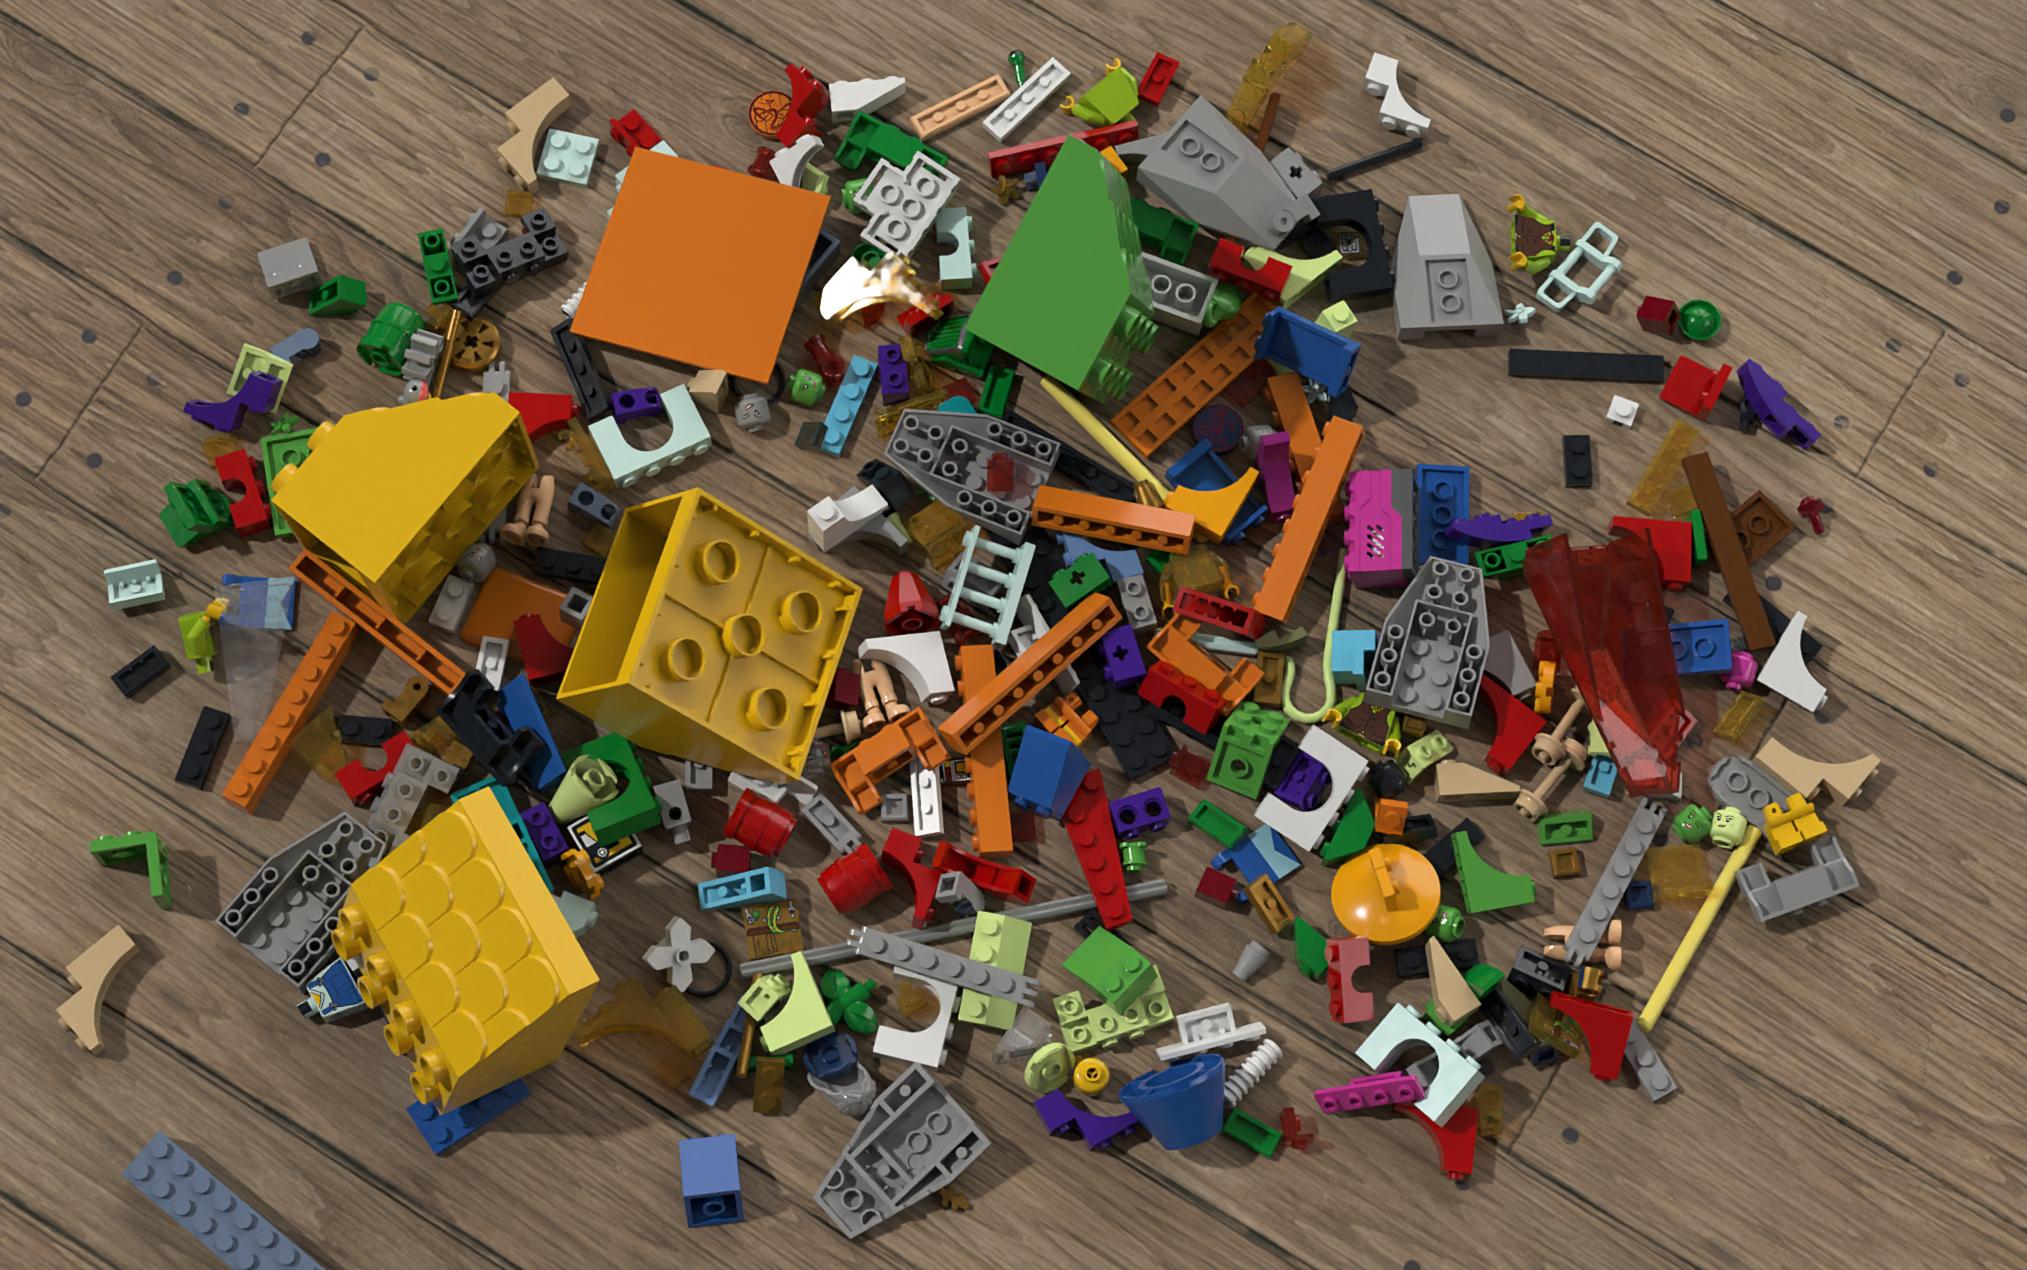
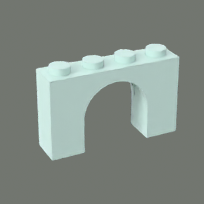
(629, 464)
(1455, 1076)

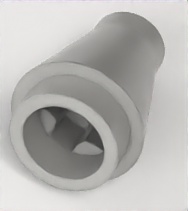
(1250, 961)

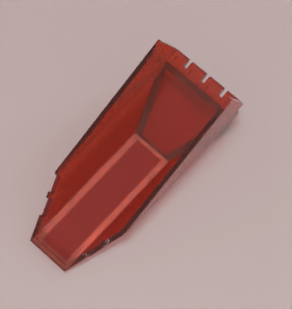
(1619, 649)

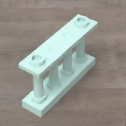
(1005, 606)

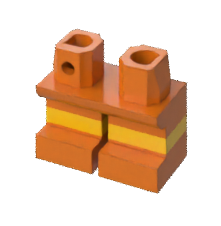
(1064, 722)

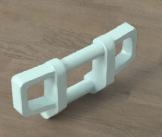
(1602, 261)

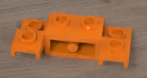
(1177, 647)
(886, 753)

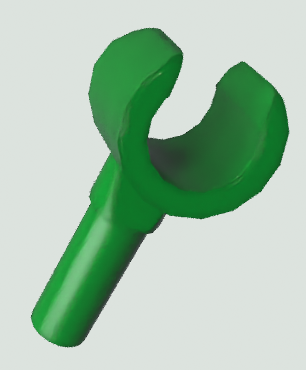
(838, 751)

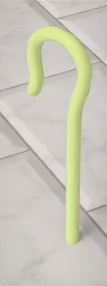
(1334, 618)

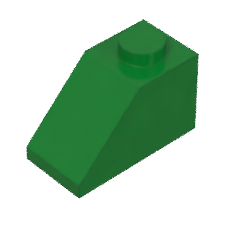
(337, 297)
(1309, 950)

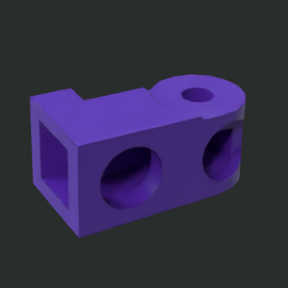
(635, 404)

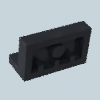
(1537, 973)

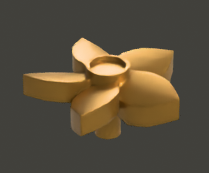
(1005, 189)

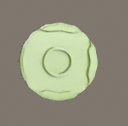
(1049, 1068)

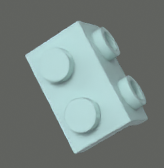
(134, 584)

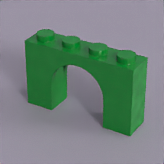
(635, 807)

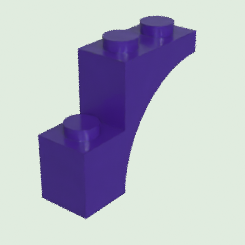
(257, 394)
(1097, 1131)

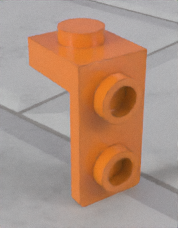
(1390, 815)

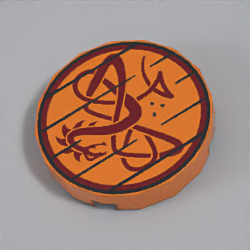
(768, 113)

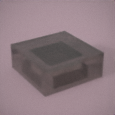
(811, 436)

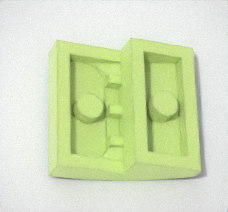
(256, 359)

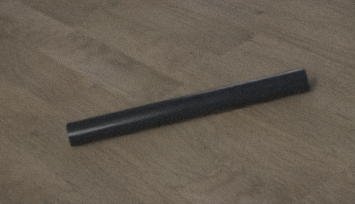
(1374, 159)

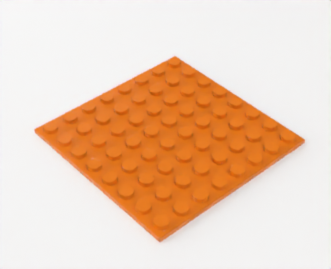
(701, 265)

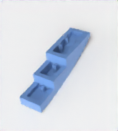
(721, 1059)

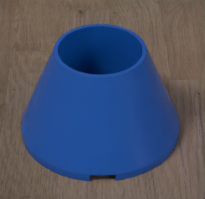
(1181, 1102)

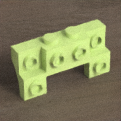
(1103, 1026)

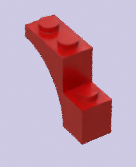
(805, 105)
(905, 854)
(1003, 881)

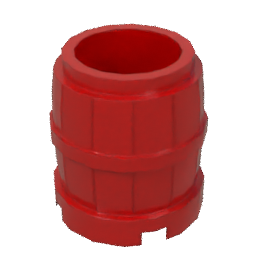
(760, 824)
(854, 880)

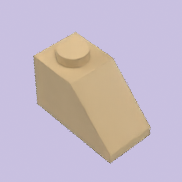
(709, 389)

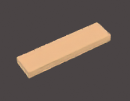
(960, 107)

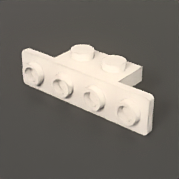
(1033, 630)
(801, 790)
(1206, 1030)

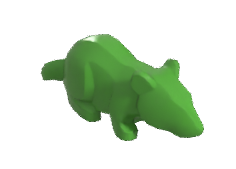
(1223, 304)

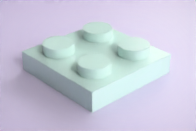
(567, 158)

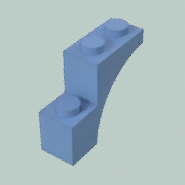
(1116, 563)

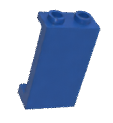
(1307, 349)
(1206, 472)

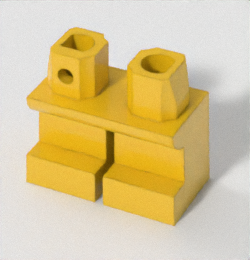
(1793, 827)

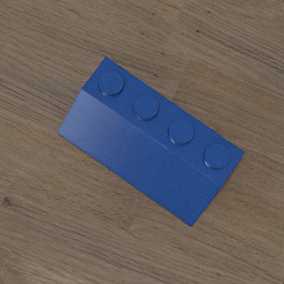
(523, 710)

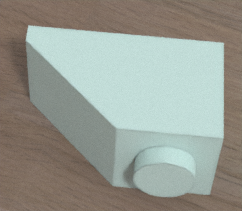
(577, 912)

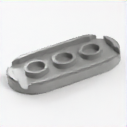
(1746, 787)

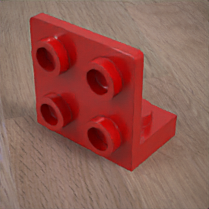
(1694, 387)

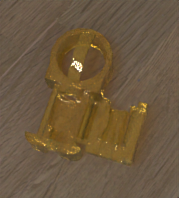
(920, 373)

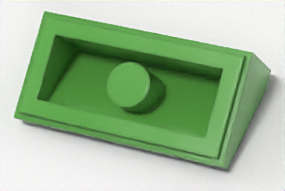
(1565, 827)

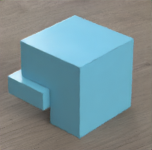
(1352, 655)

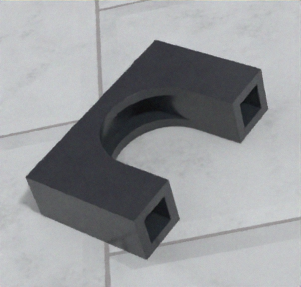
(1358, 212)

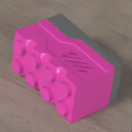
(1382, 528)

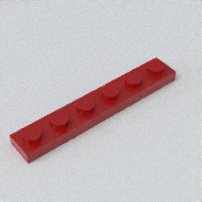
(1024, 157)

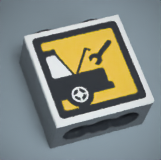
(603, 858)

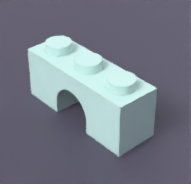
(956, 269)

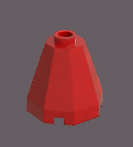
(909, 606)

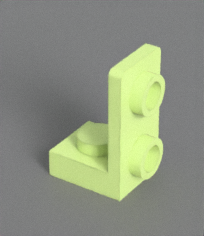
(1423, 753)
(764, 995)

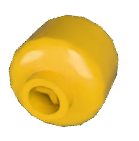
(1090, 1086)

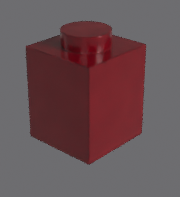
(1658, 315)
(843, 690)
(731, 860)
(1216, 888)

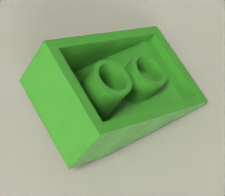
(1110, 969)

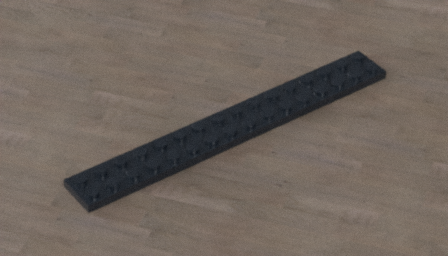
(1123, 720)

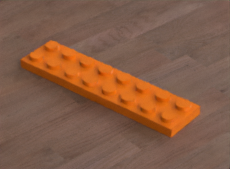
(1193, 380)

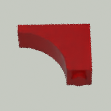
(543, 412)
(1670, 545)
(1220, 613)
(542, 654)
(1513, 726)
(1605, 1029)
(1453, 1141)

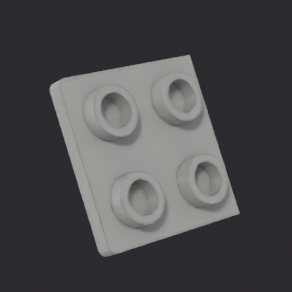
(289, 268)

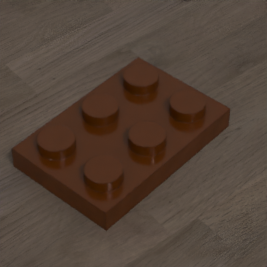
(1758, 526)

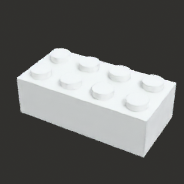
(1178, 293)

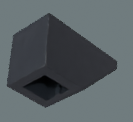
(888, 482)

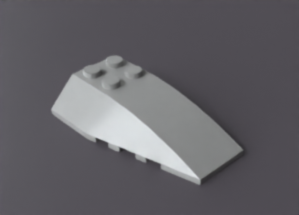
(900, 1153)

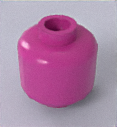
(1743, 672)

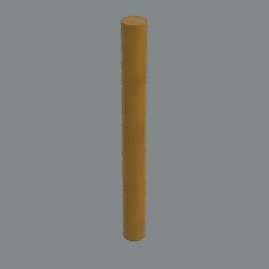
(446, 354)
(747, 1040)

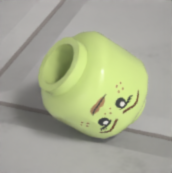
(1727, 827)

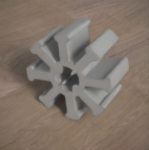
(423, 356)

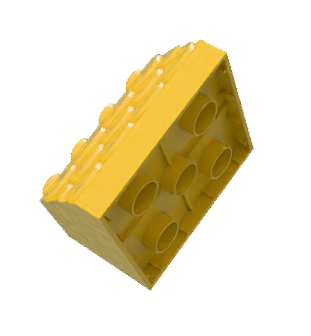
(405, 491)
(710, 639)
(465, 955)

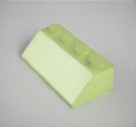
(1002, 944)

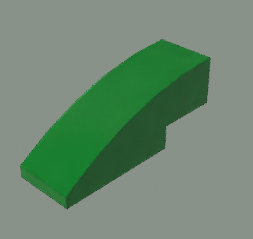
(1483, 979)

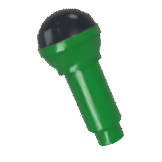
(1017, 59)

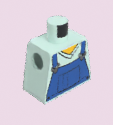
(333, 994)

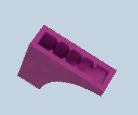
(1275, 476)

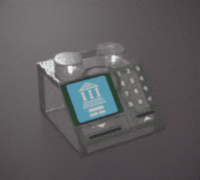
(1023, 1038)

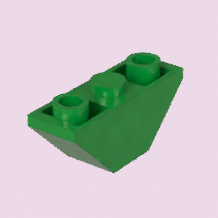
(438, 266)
(1506, 561)
(1350, 831)

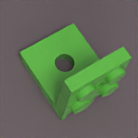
(1250, 737)
(136, 847)

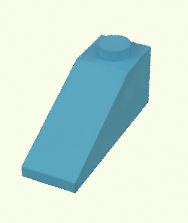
(743, 889)

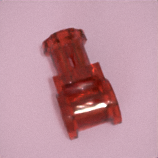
(761, 167)
(827, 362)
(959, 633)

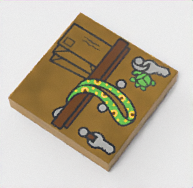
(772, 929)

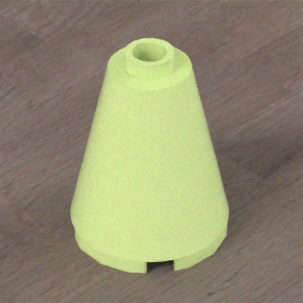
(583, 789)

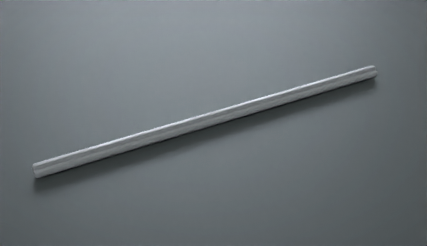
(951, 929)

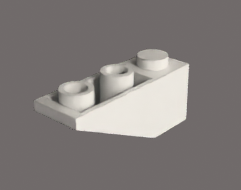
(863, 95)

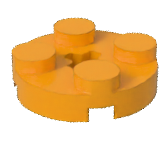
(1545, 687)
(581, 874)

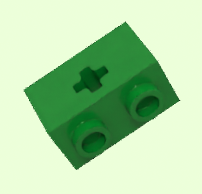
(1092, 574)

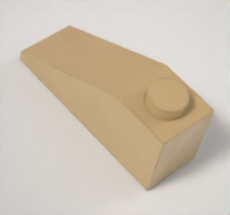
(1466, 783)
(1449, 990)

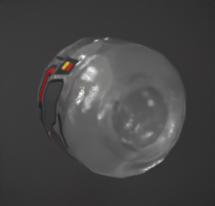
(817, 760)

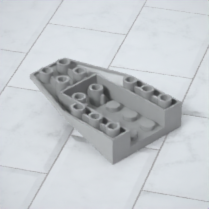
(1216, 177)
(1442, 272)
(949, 457)
(1433, 646)
(296, 897)

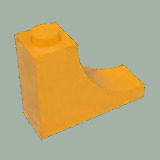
(1213, 509)

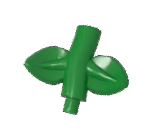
(849, 1001)

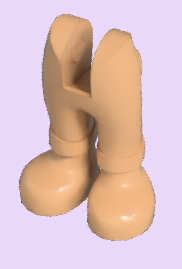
(528, 497)
(882, 681)
(1611, 936)

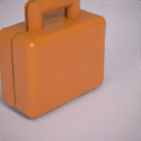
(506, 598)

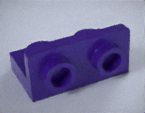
(1303, 782)

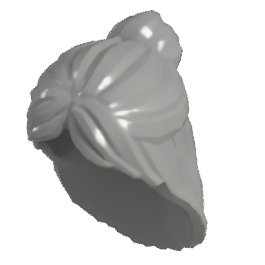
(850, 1094)

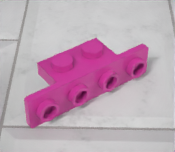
(1370, 1092)

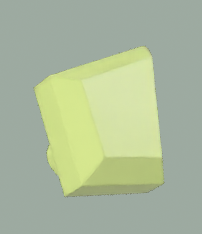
(814, 179)

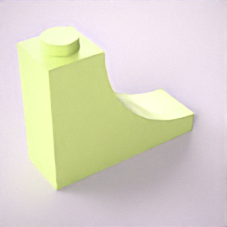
(1304, 273)
(1335, 318)
(802, 1017)

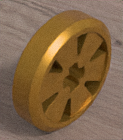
(488, 345)

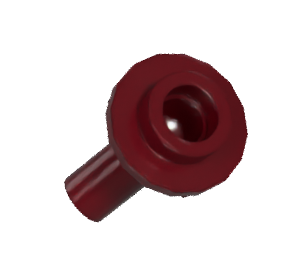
(1811, 508)

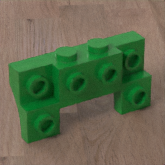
(877, 140)
(1164, 230)

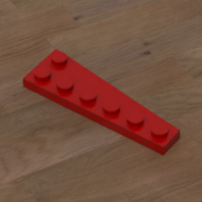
(1094, 843)

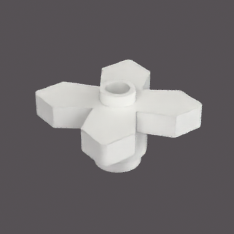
(677, 953)

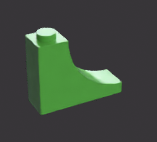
(1484, 886)

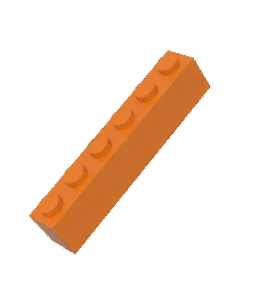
(1294, 415)
(1113, 520)

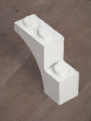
(1394, 111)
(791, 162)

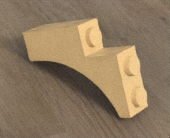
(527, 124)
(1810, 777)
(94, 973)

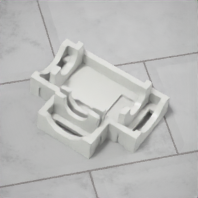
(904, 203)

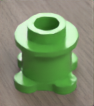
(1133, 856)

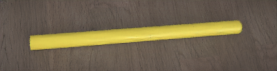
(1106, 439)
(1698, 930)

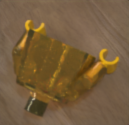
(1199, 571)

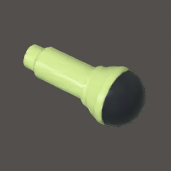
(894, 518)

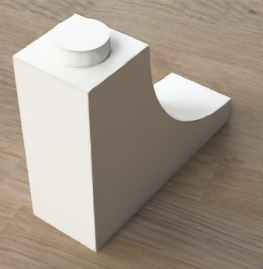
(835, 520)
(919, 658)
(1787, 672)

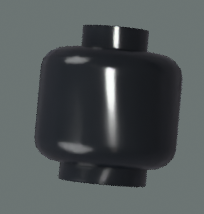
(1387, 779)

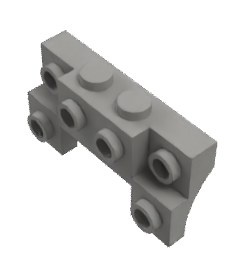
(404, 791)
(1809, 886)

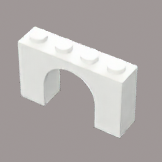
(1344, 767)
(926, 1045)

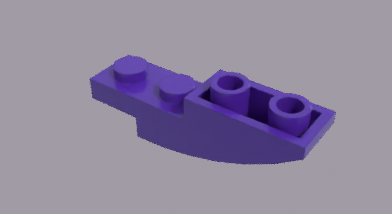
(1767, 401)
(1492, 532)

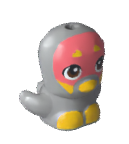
(414, 391)

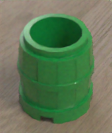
(390, 337)

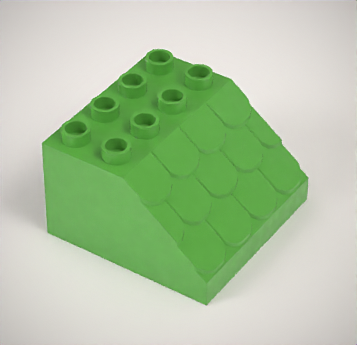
(1073, 280)

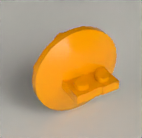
(1386, 894)

